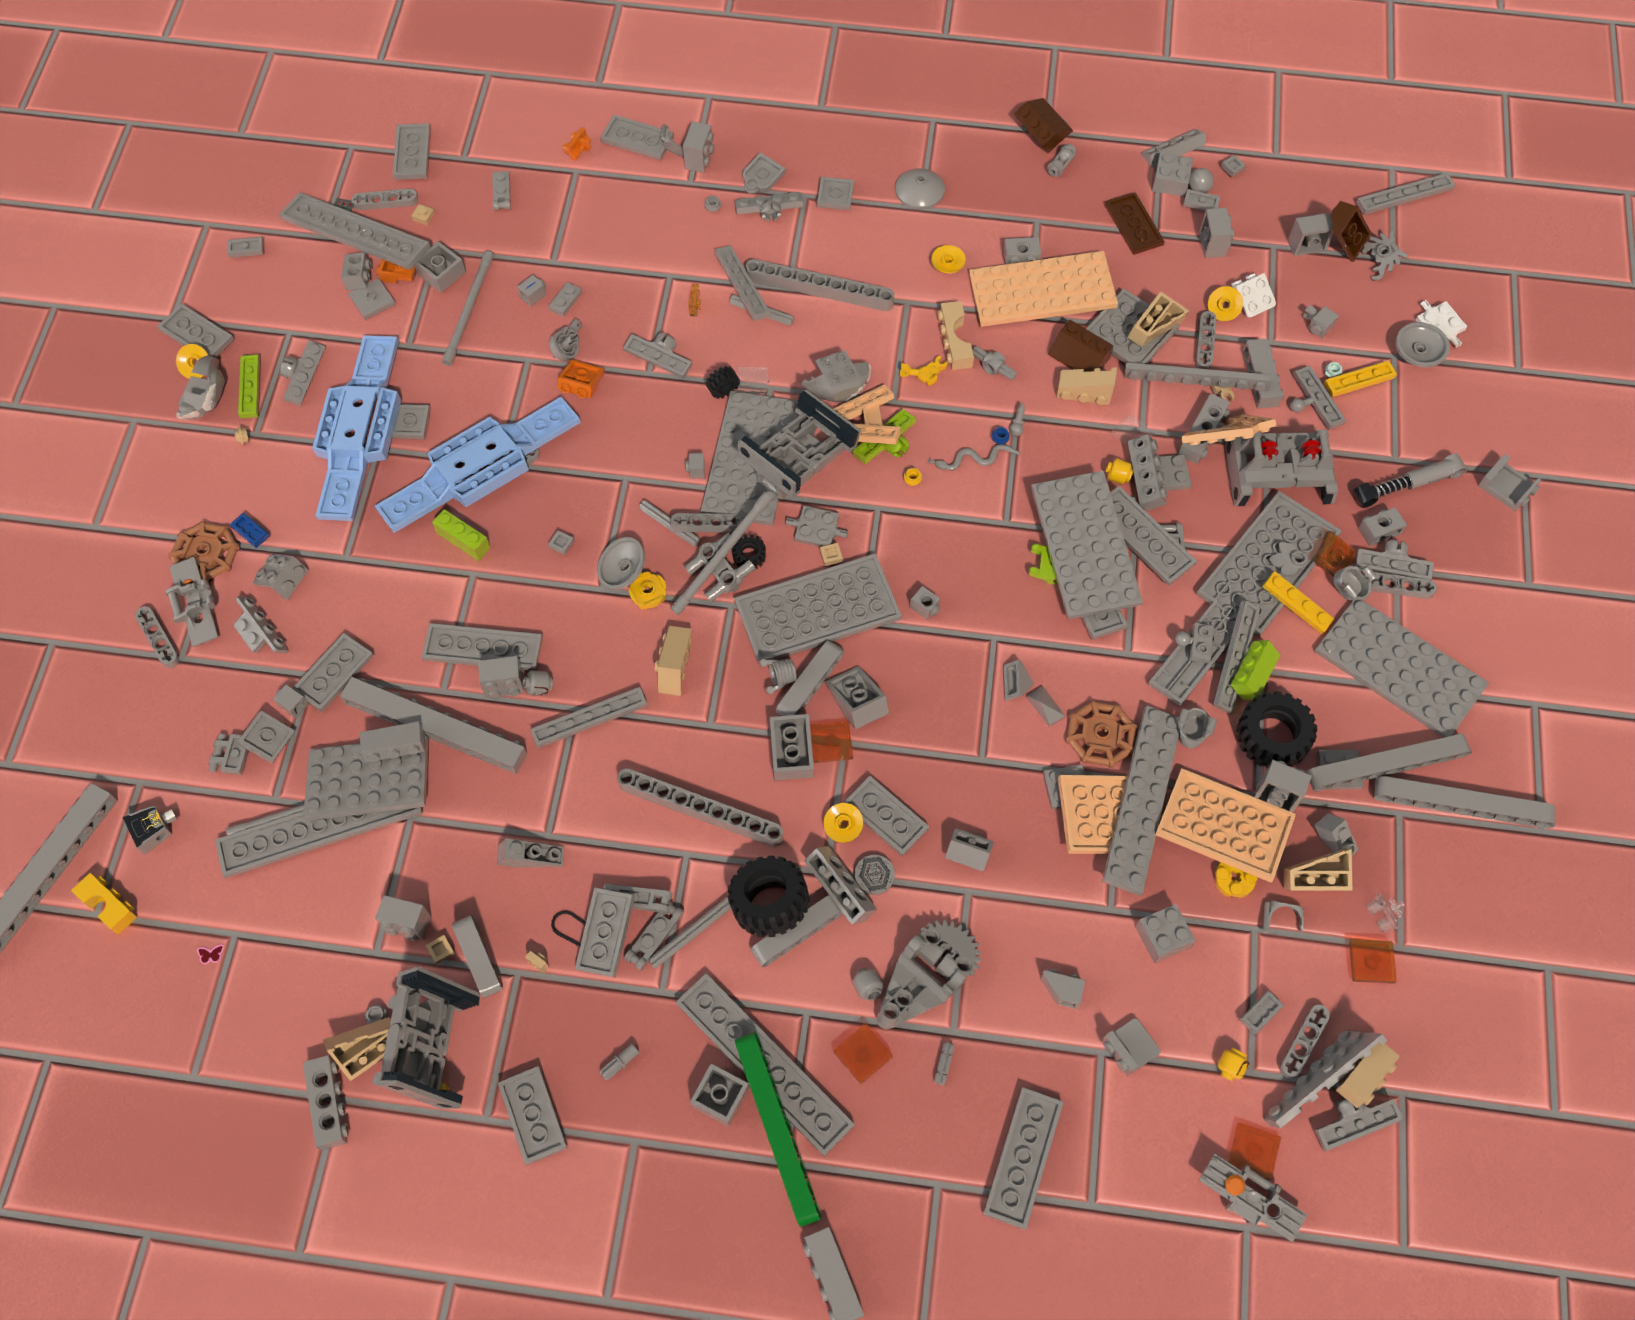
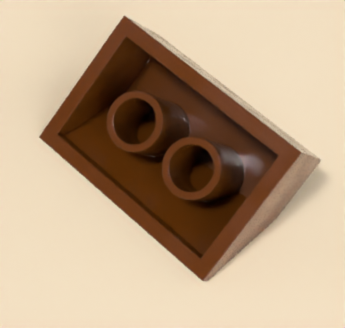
(1043, 123)
(1350, 228)
(1080, 348)

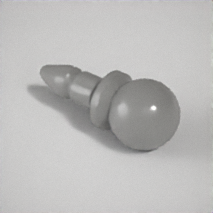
(1016, 428)

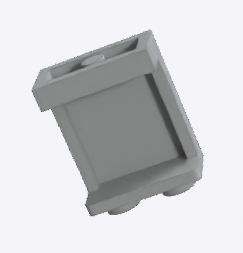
(1509, 484)

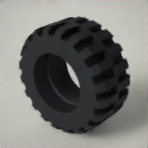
(1282, 708)
(774, 917)

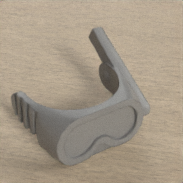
(669, 144)
(1271, 906)

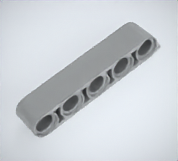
(810, 680)
(815, 919)

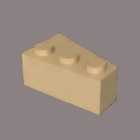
(673, 660)
(1324, 872)
(1368, 1075)

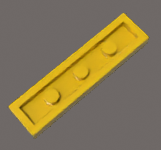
(1360, 379)
(1298, 602)

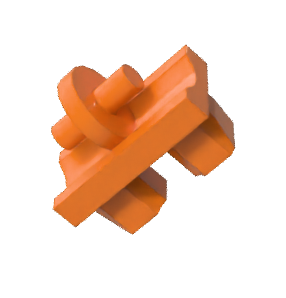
(579, 143)

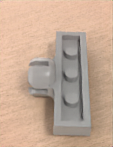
(769, 205)
(659, 353)
(301, 372)
(1394, 561)
(1357, 1122)

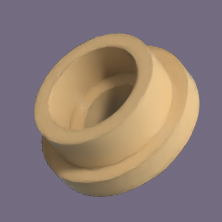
(241, 435)

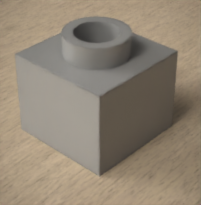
(696, 465)

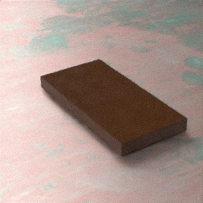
(1134, 223)

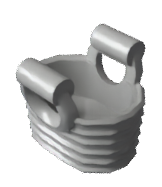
(1352, 583)
(781, 673)
(1195, 727)

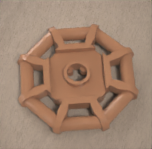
(213, 545)
(1095, 741)

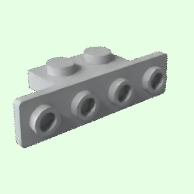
(256, 629)

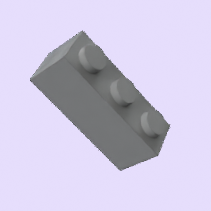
(392, 742)

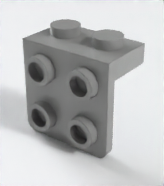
(281, 574)
(1131, 1046)

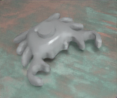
(1385, 252)

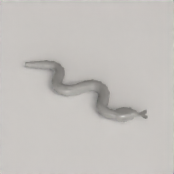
(967, 451)

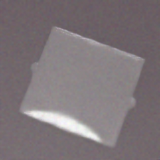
(753, 379)
(1130, 429)

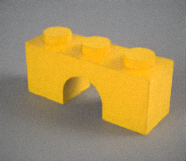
(94, 891)

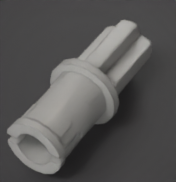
(619, 1062)

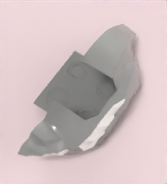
(839, 379)
(201, 394)

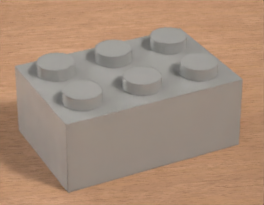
(791, 747)
(1282, 786)

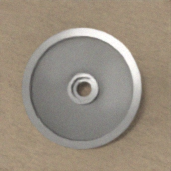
(920, 188)
(1422, 344)
(621, 563)

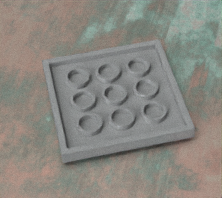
(1116, 324)

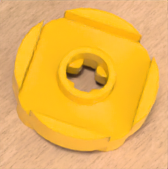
(651, 599)
(1234, 888)

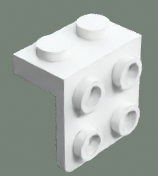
(1255, 294)

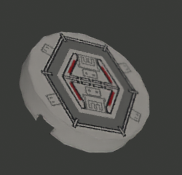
(874, 874)

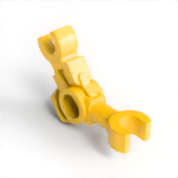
(926, 374)

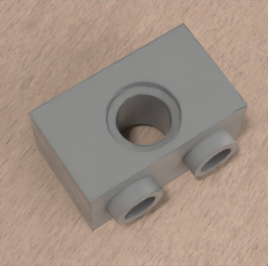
(1021, 250)
(1391, 523)

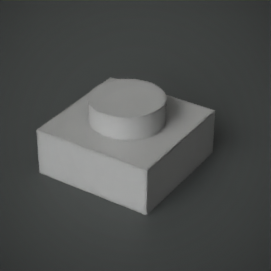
(1233, 165)
(561, 542)

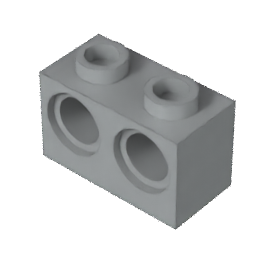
(356, 271)

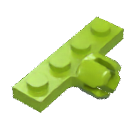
(867, 451)

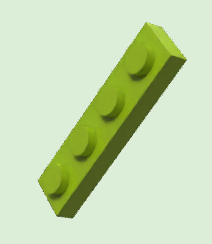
(249, 386)

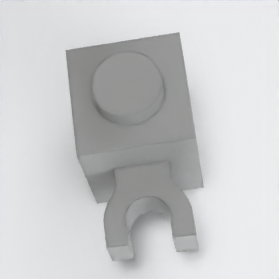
(1321, 321)

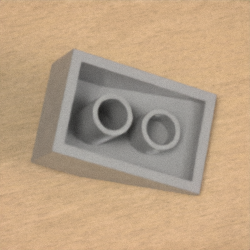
(858, 697)

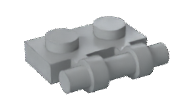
(234, 757)

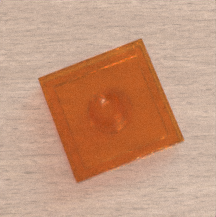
(1334, 554)
(831, 741)
(1372, 961)
(863, 1053)
(1254, 1148)

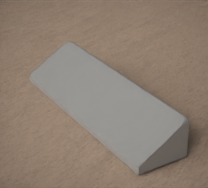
(1175, 146)

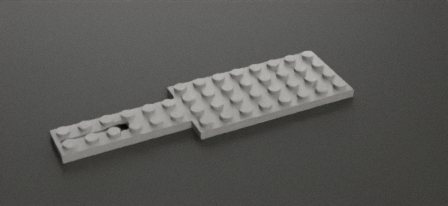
(1241, 579)

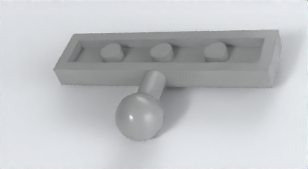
(1318, 397)

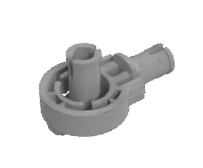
(566, 342)

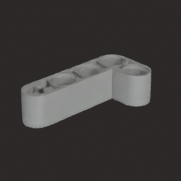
(477, 956)

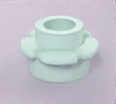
(1333, 366)

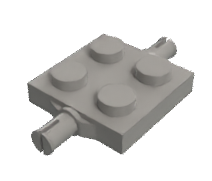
(816, 527)

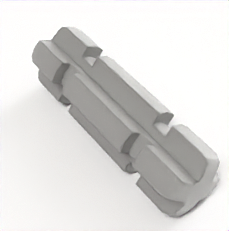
(944, 1064)

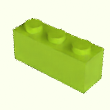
(461, 535)
(1255, 669)

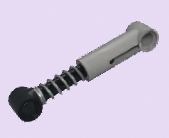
(1450, 467)

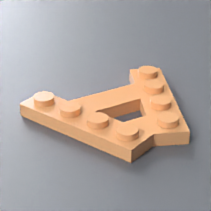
(869, 404)
(1237, 426)

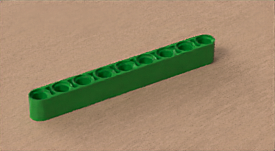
(778, 1129)

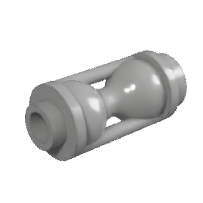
(1060, 162)

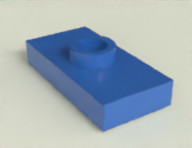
(249, 530)

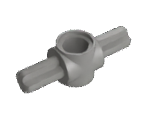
(994, 363)

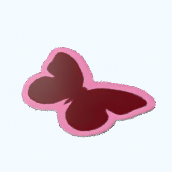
(212, 955)

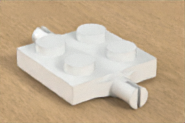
(1443, 318)

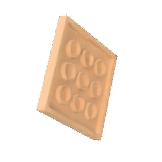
(1090, 811)

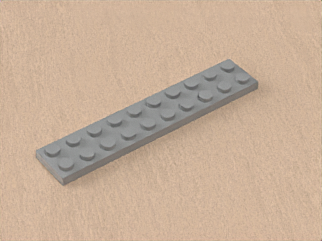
(355, 231)
(1142, 801)
(295, 836)
(801, 1098)

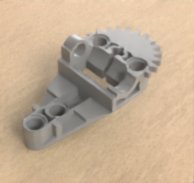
(917, 987)

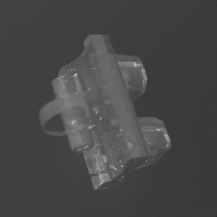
(1380, 905)

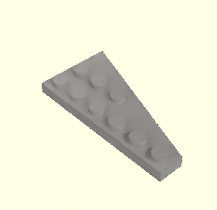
(1326, 1071)

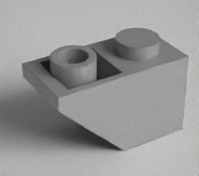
(1335, 833)
(1064, 989)

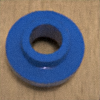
(1000, 431)

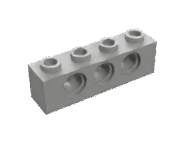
(1214, 407)
(840, 885)
(314, 1072)

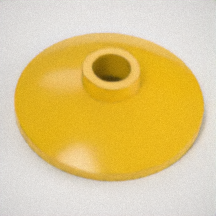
(950, 254)
(1222, 295)
(186, 358)
(834, 819)

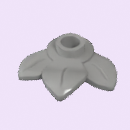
(1287, 557)

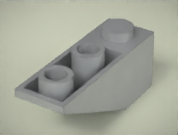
(529, 854)

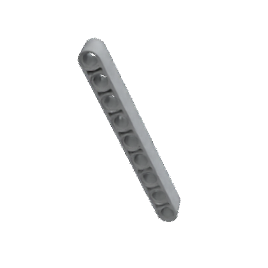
(820, 285)
(1389, 762)
(1464, 802)
(706, 814)

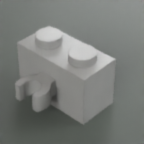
(969, 849)

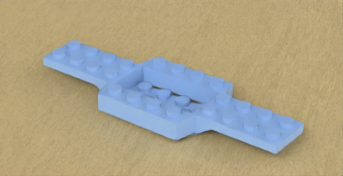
(470, 448)
(347, 455)

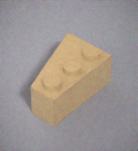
(1157, 319)
(1087, 386)
(359, 1048)

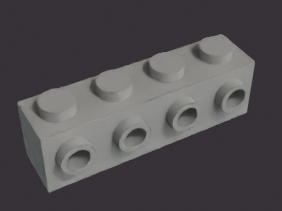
(1147, 472)

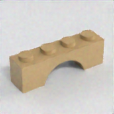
(959, 352)

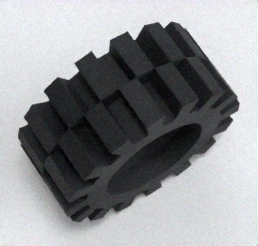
(722, 382)
(745, 543)

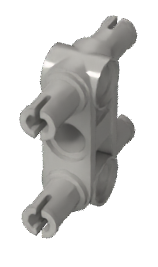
(722, 572)

